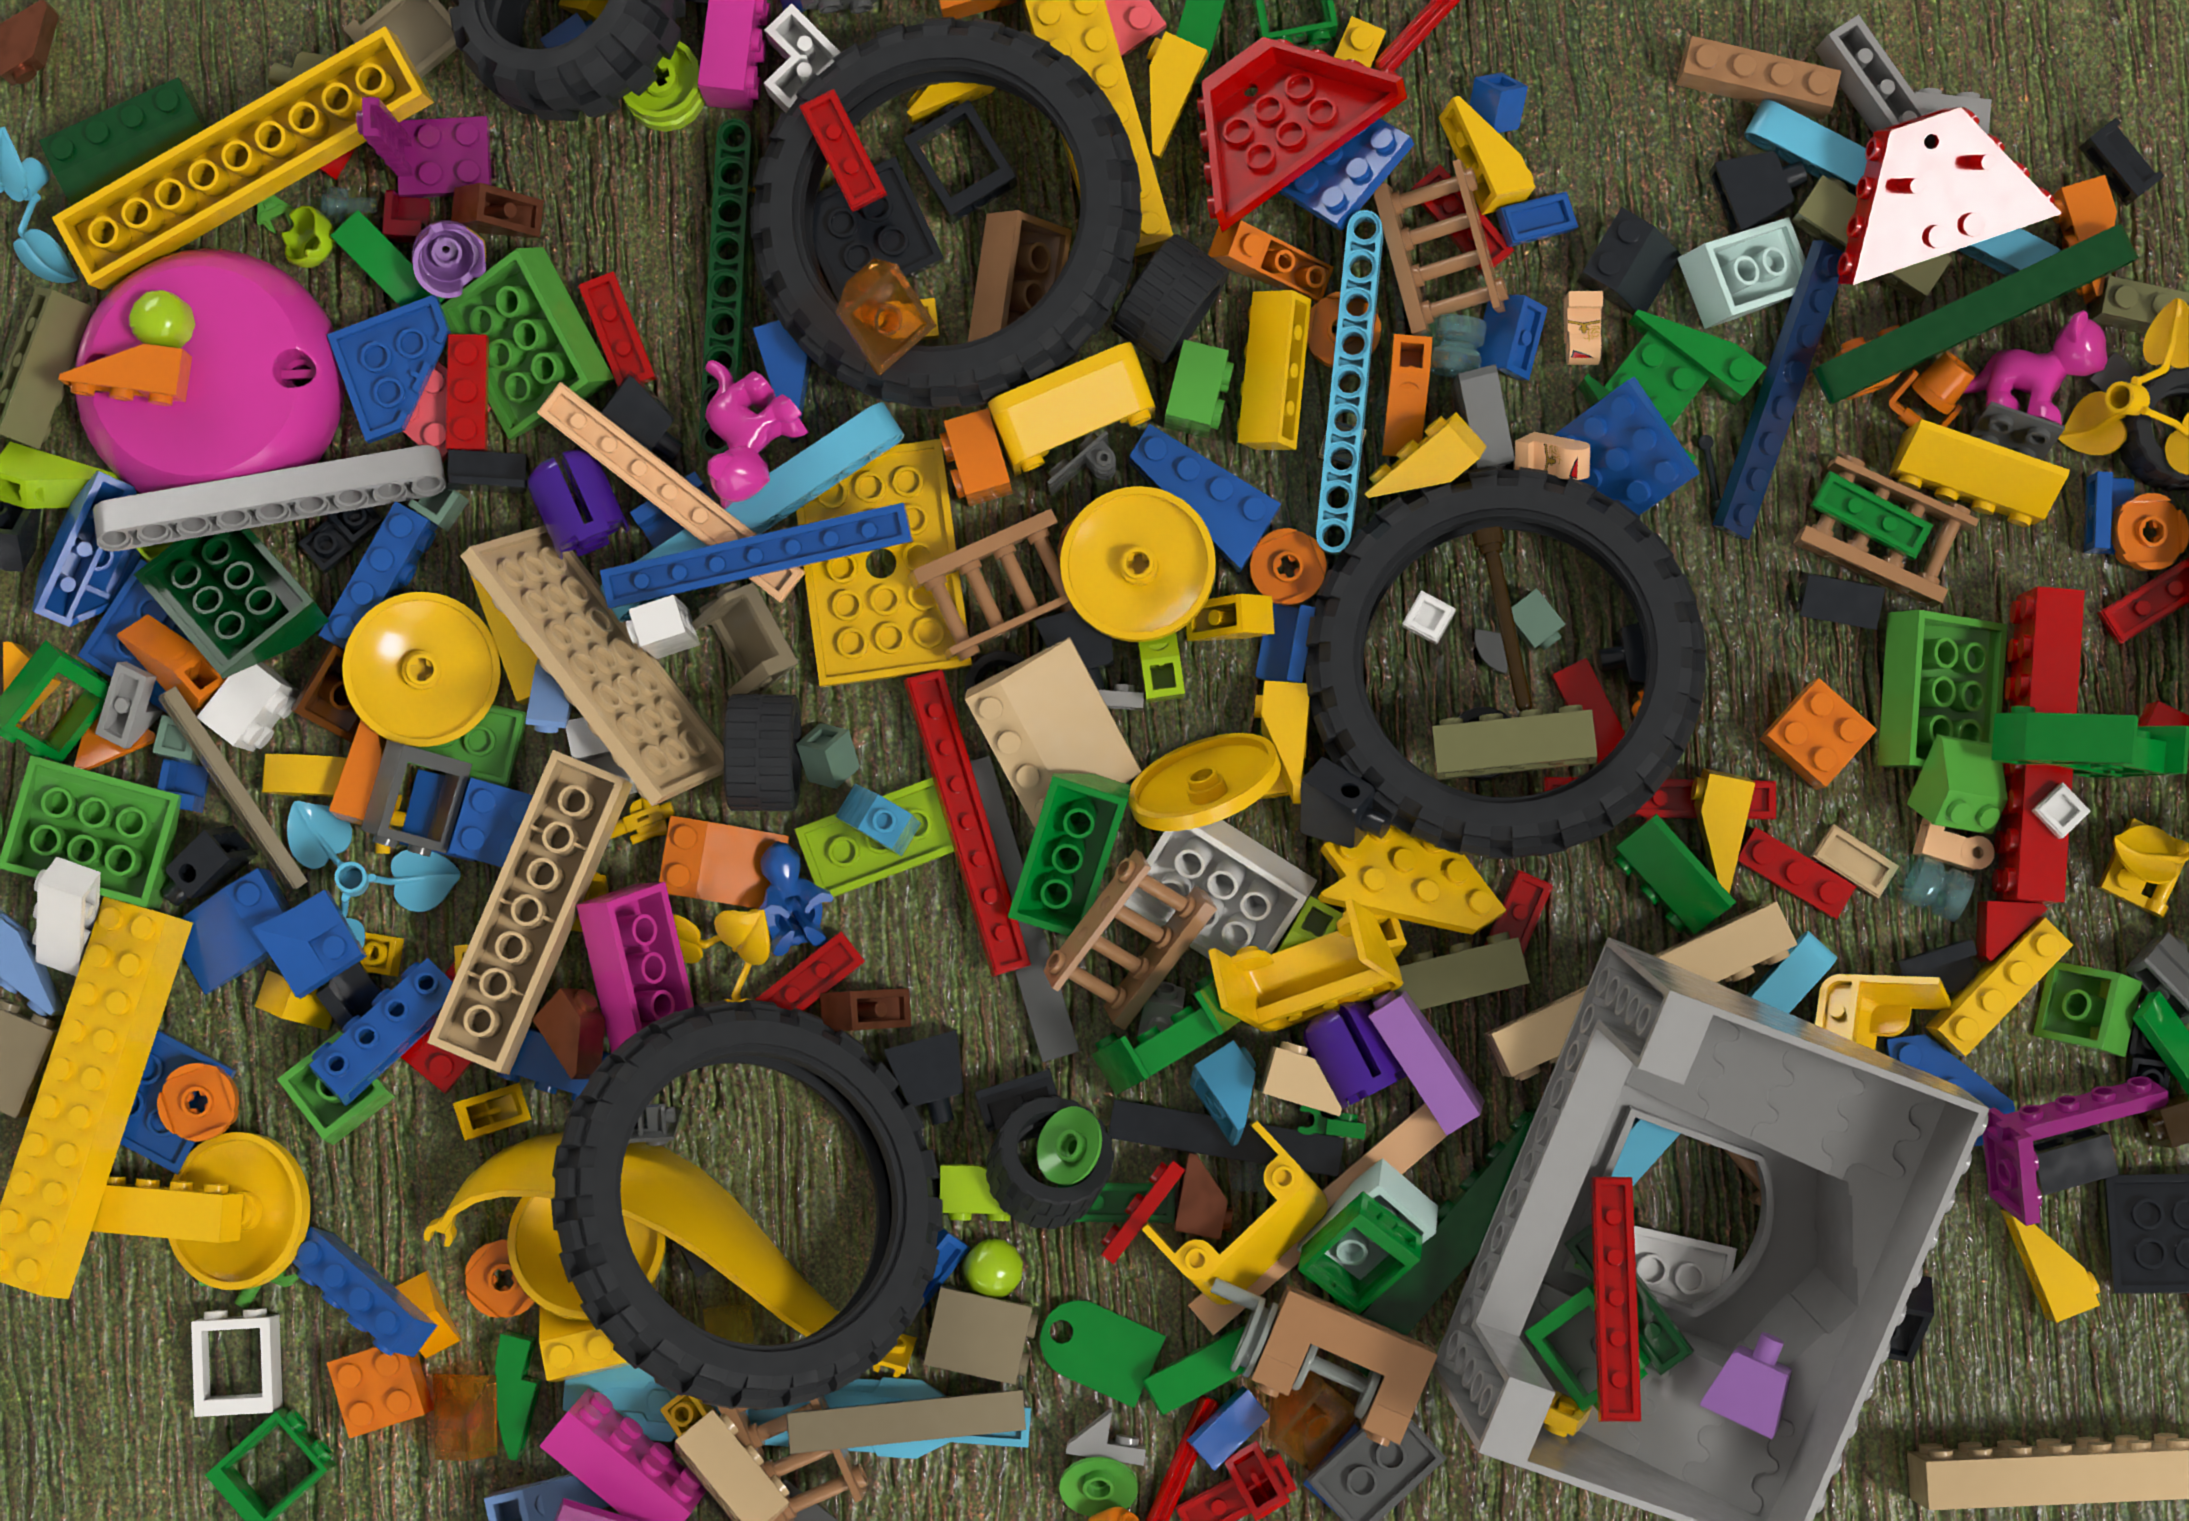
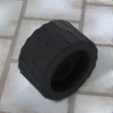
(1169, 299)
(2140, 448)
(762, 752)
(1022, 1194)

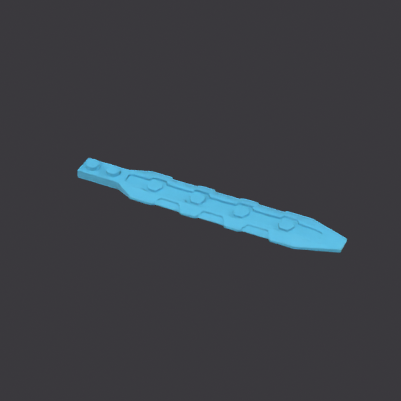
(640, 1398)

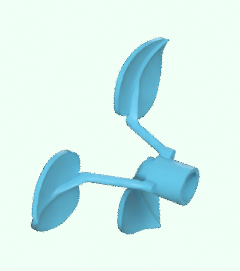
(34, 248)
(418, 879)

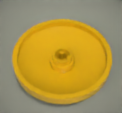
(1138, 564)
(421, 669)
(1204, 782)
(272, 1213)
(537, 1264)

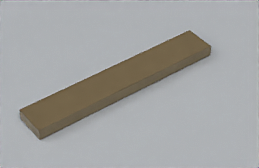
(232, 788)
(905, 1421)

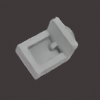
(1123, 697)
(1161, 1006)

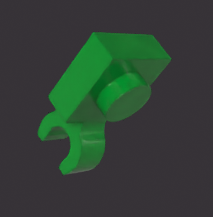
(1343, 1125)

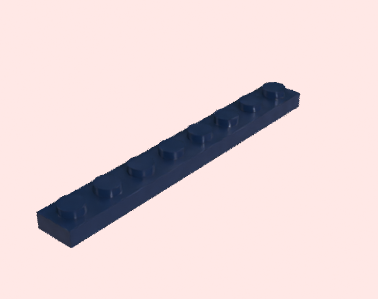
(1779, 391)

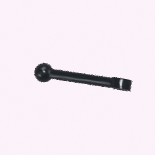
(1705, 444)

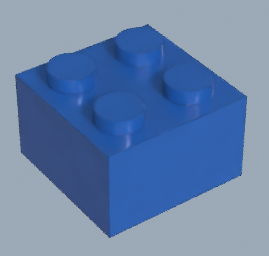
(488, 822)

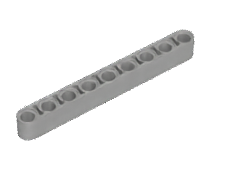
(268, 498)

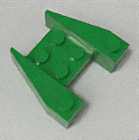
(1675, 364)
(2089, 743)
(1190, 1029)

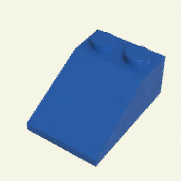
(221, 932)

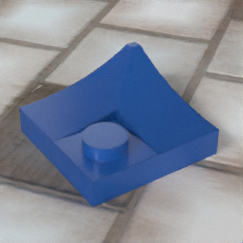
(310, 943)

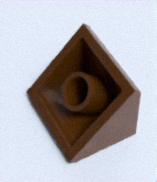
(325, 697)

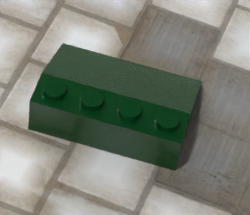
(122, 138)
(231, 599)

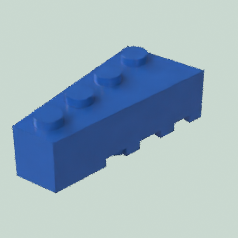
(1228, 506)

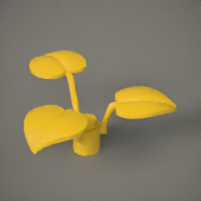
(2096, 420)
(2148, 853)
(741, 930)

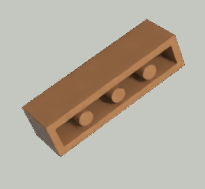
(1758, 76)

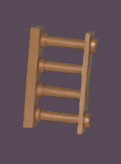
(1403, 240)
(968, 563)
(1889, 569)
(1145, 971)
(853, 1475)

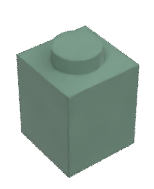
(1537, 621)

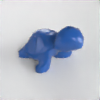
(790, 902)

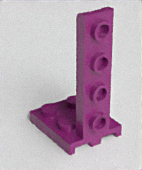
(428, 153)
(2010, 1137)

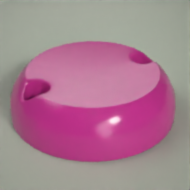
(242, 402)

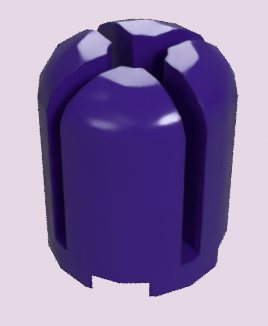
(560, 511)
(1351, 1052)

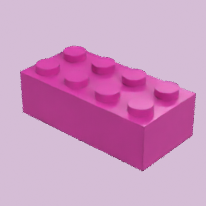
(732, 53)
(634, 958)
(622, 1462)

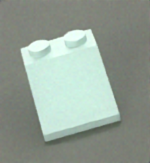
(1743, 272)
(1395, 1193)

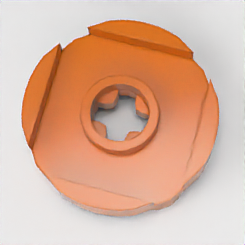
(1324, 316)
(2128, 537)
(1298, 548)
(178, 1092)
(482, 1283)

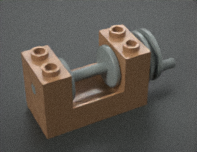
(1282, 1347)

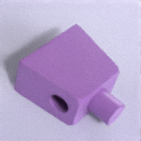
(1752, 1387)

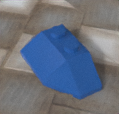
(76, 574)

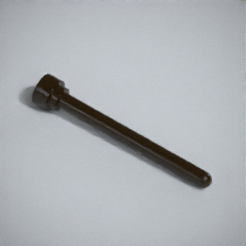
(1489, 543)

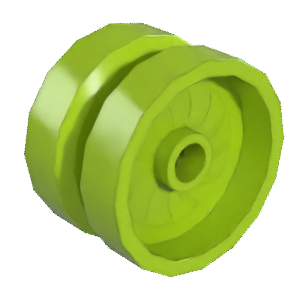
(675, 102)

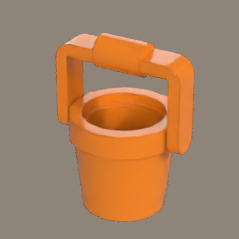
(1938, 385)

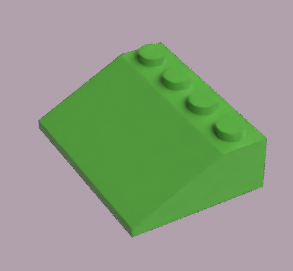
(531, 335)
(1938, 680)
(96, 823)

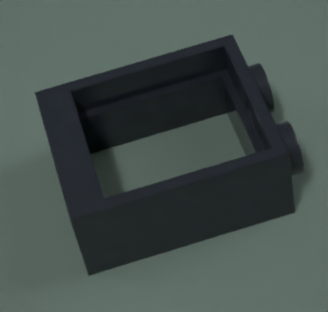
(978, 193)

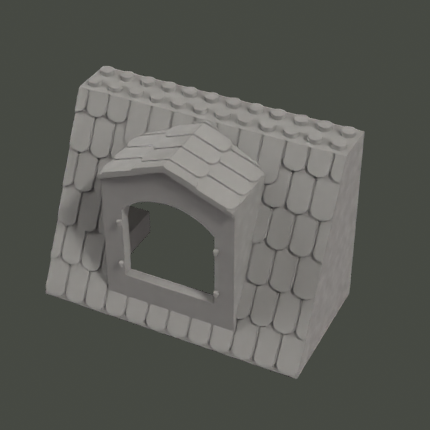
(1853, 1189)

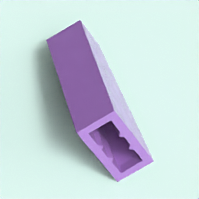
(1426, 1061)

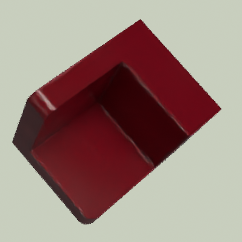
(404, 217)

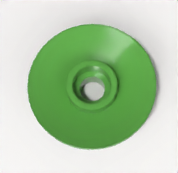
(1069, 1145)
(1097, 1485)

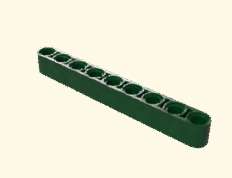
(722, 270)
(1975, 314)

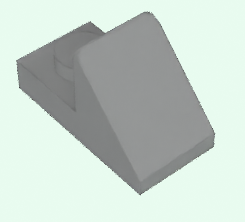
(127, 706)
(1094, 1442)

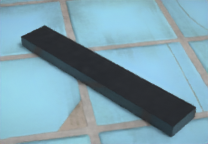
(1201, 1135)

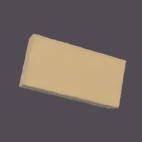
(1854, 861)

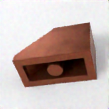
(26, 42)
(497, 211)
(866, 1009)
(573, 1030)
(1201, 1203)

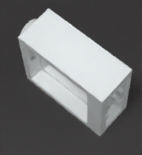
(271, 1396)

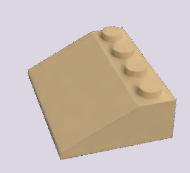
(1049, 721)

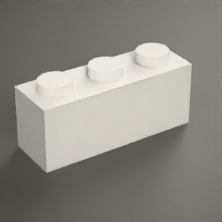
(662, 627)
(65, 914)

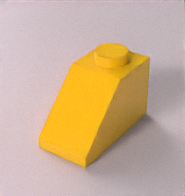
(1233, 618)

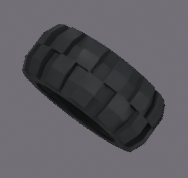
(578, 76)

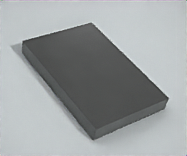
(1370, 1479)

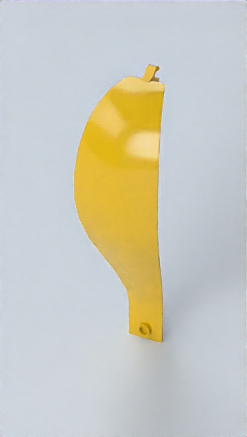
(681, 1204)

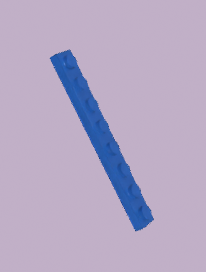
(756, 555)

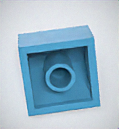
(1225, 1088)

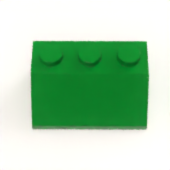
(1671, 876)

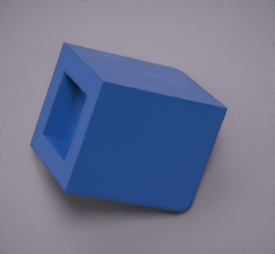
(1499, 100)
(187, 781)

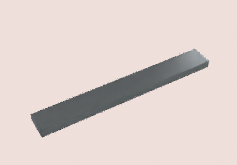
(1043, 1003)

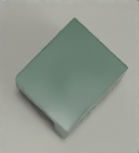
(441, 508)
(172, 745)
(828, 755)

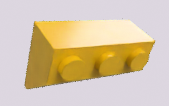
(574, 1348)

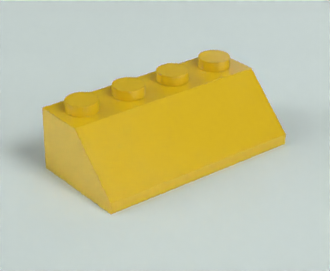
(1977, 473)

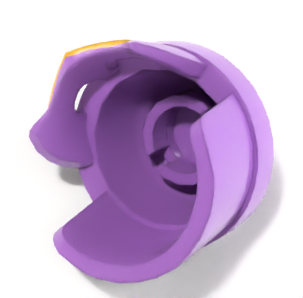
(448, 271)

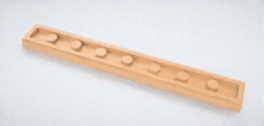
(654, 479)
(1400, 1148)

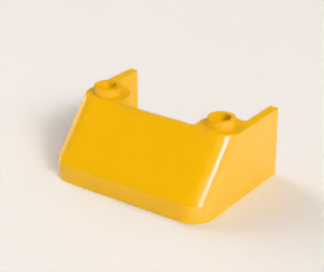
(1071, 405)
(1309, 977)
(1875, 1004)
(1264, 1242)

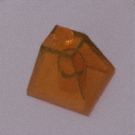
(883, 314)
(464, 1416)
(1310, 1420)

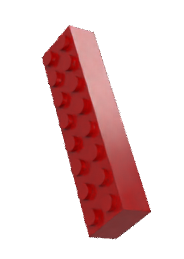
(2044, 677)

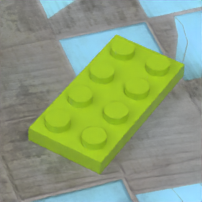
(847, 859)

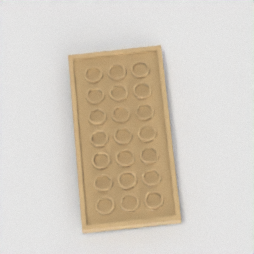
(593, 660)

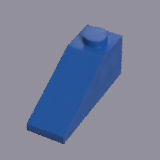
(784, 362)

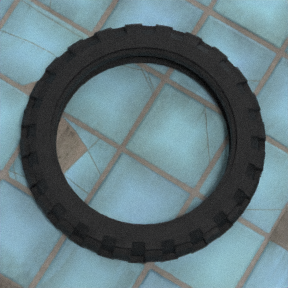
(1078, 299)
(1529, 503)
(608, 1274)

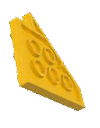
(1411, 882)

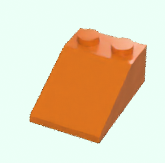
(716, 862)

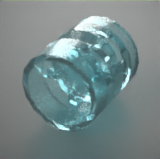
(1459, 340)
(1942, 890)

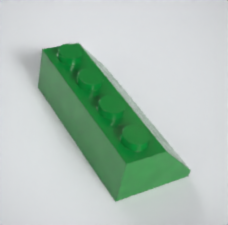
(1069, 851)

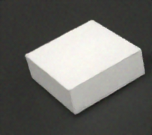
(1428, 617)
(2061, 810)

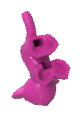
(2076, 351)
(741, 470)

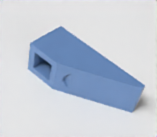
(547, 704)
(22, 972)
(539, 1499)

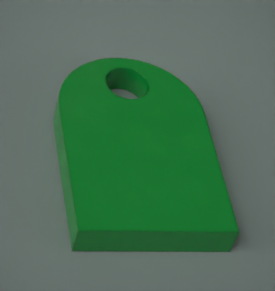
(1104, 1351)

